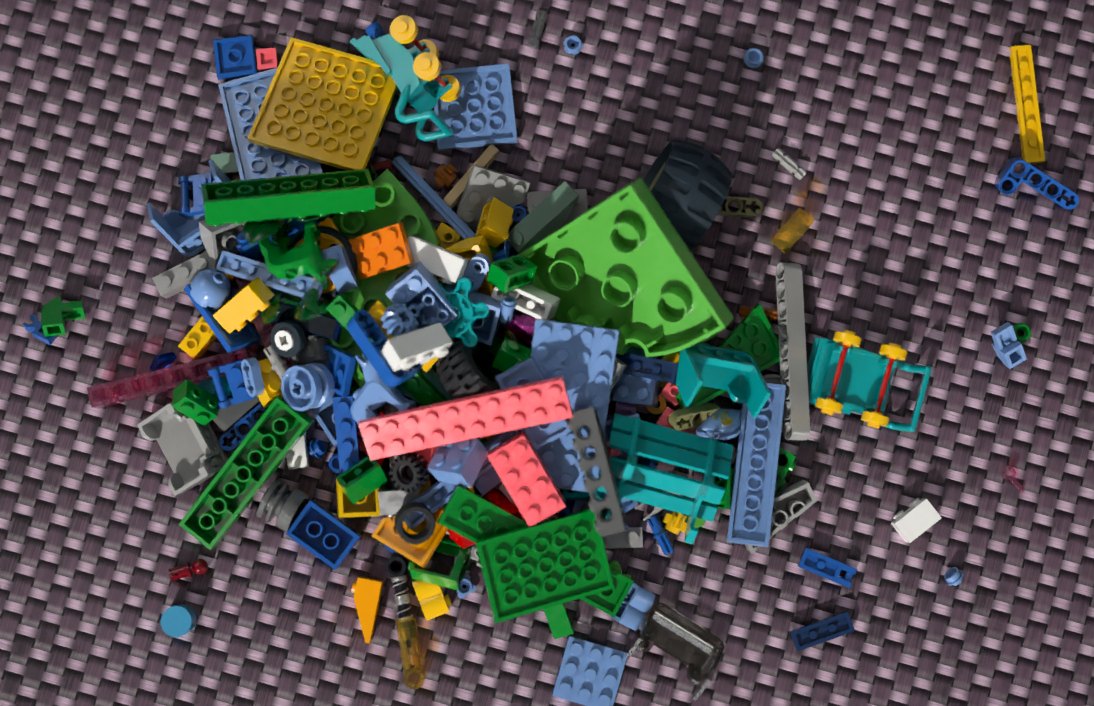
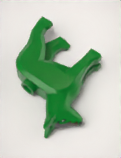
(299, 259)

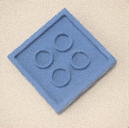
(589, 673)

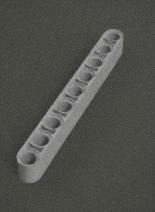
(792, 350)

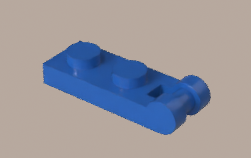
(826, 567)

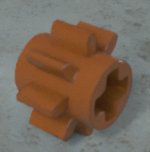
(445, 175)

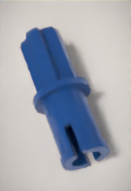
(660, 534)

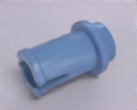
(508, 304)

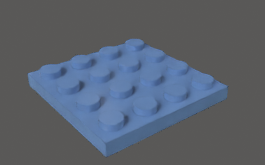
(482, 111)

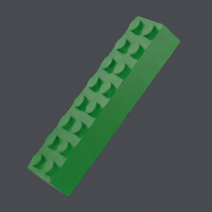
(288, 197)
(245, 472)

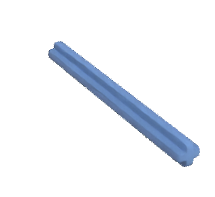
(433, 198)

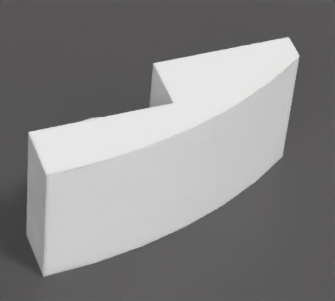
(298, 455)

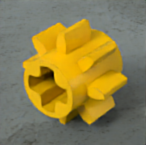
(675, 522)

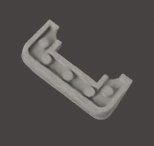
(187, 445)

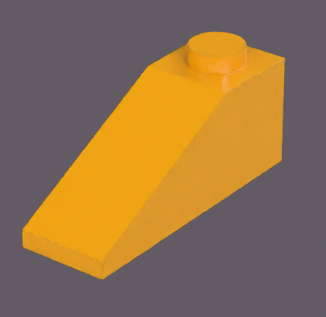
(367, 599)

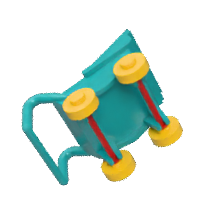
(413, 74)
(858, 380)

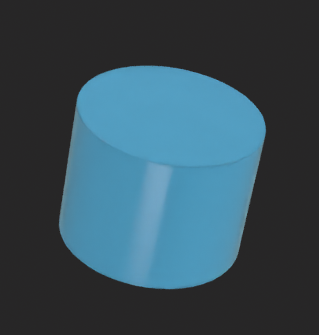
(178, 620)

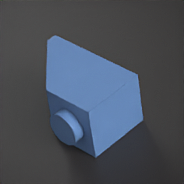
(343, 275)

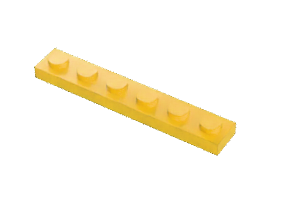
(1027, 104)

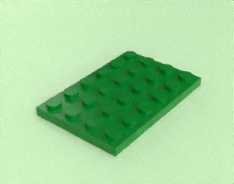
(544, 565)

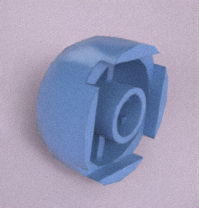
(211, 289)

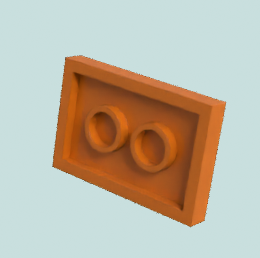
(382, 250)

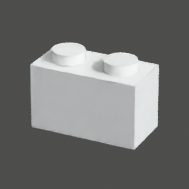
(915, 519)

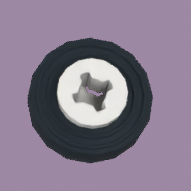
(288, 338)

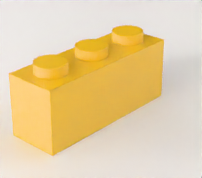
(244, 306)

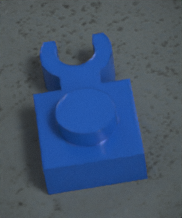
(37, 330)

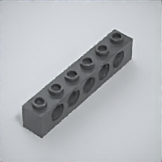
(603, 525)

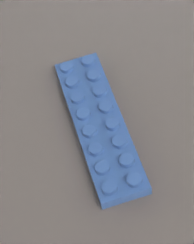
(756, 471)

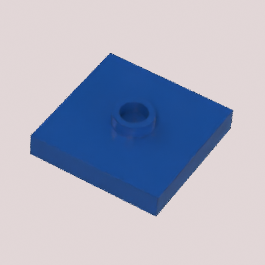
(235, 57)

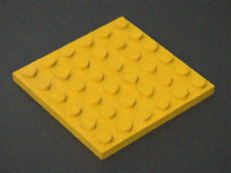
(324, 106)

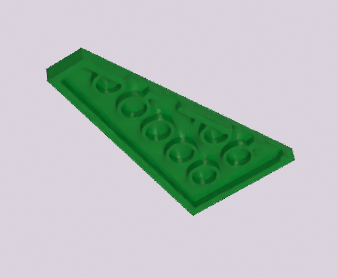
(752, 337)

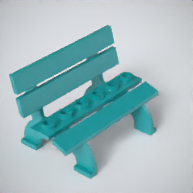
(667, 481)

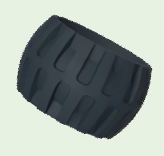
(689, 187)

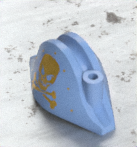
(721, 425)

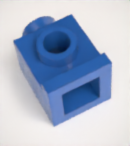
(246, 250)

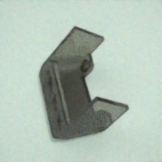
(681, 640)

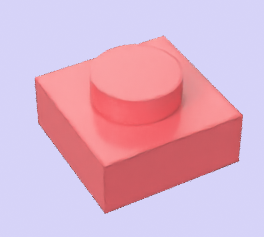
(267, 59)

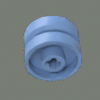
(307, 386)

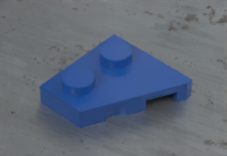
(341, 367)

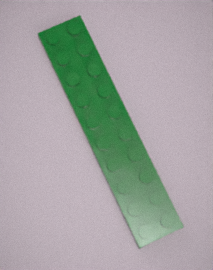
(480, 519)

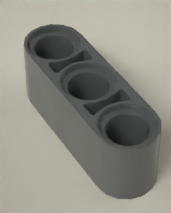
(231, 415)

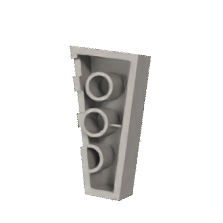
(787, 505)

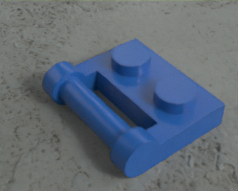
(196, 181)
(236, 382)

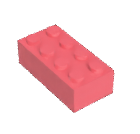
(526, 478)

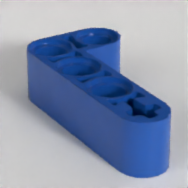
(1040, 185)
(363, 327)

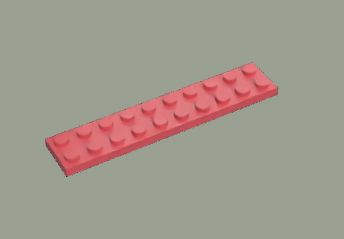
(466, 418)

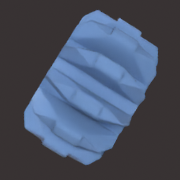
(399, 320)

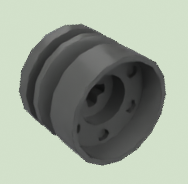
(282, 505)

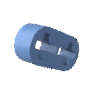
(252, 376)

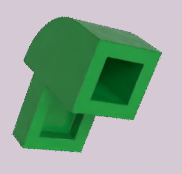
(56, 313)

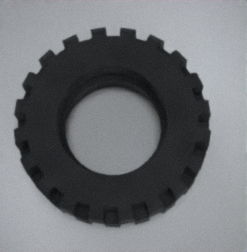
(467, 371)

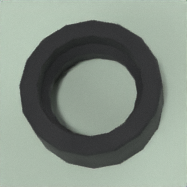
(422, 536)

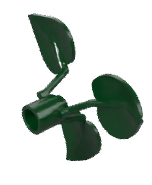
(271, 228)
(306, 309)

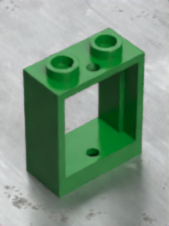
(457, 574)

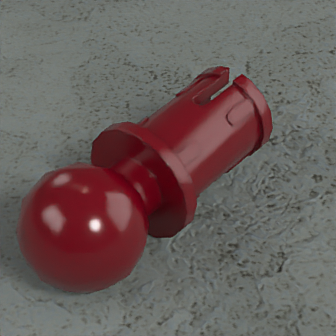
(199, 567)

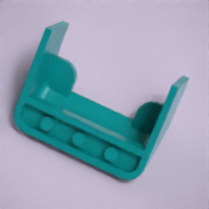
(721, 370)

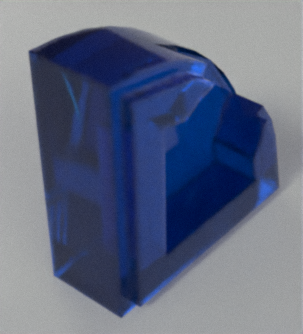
(162, 361)

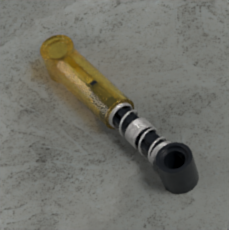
(406, 625)

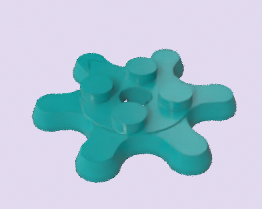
(467, 313)

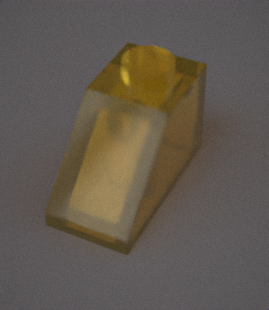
(792, 230)

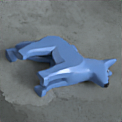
(375, 394)

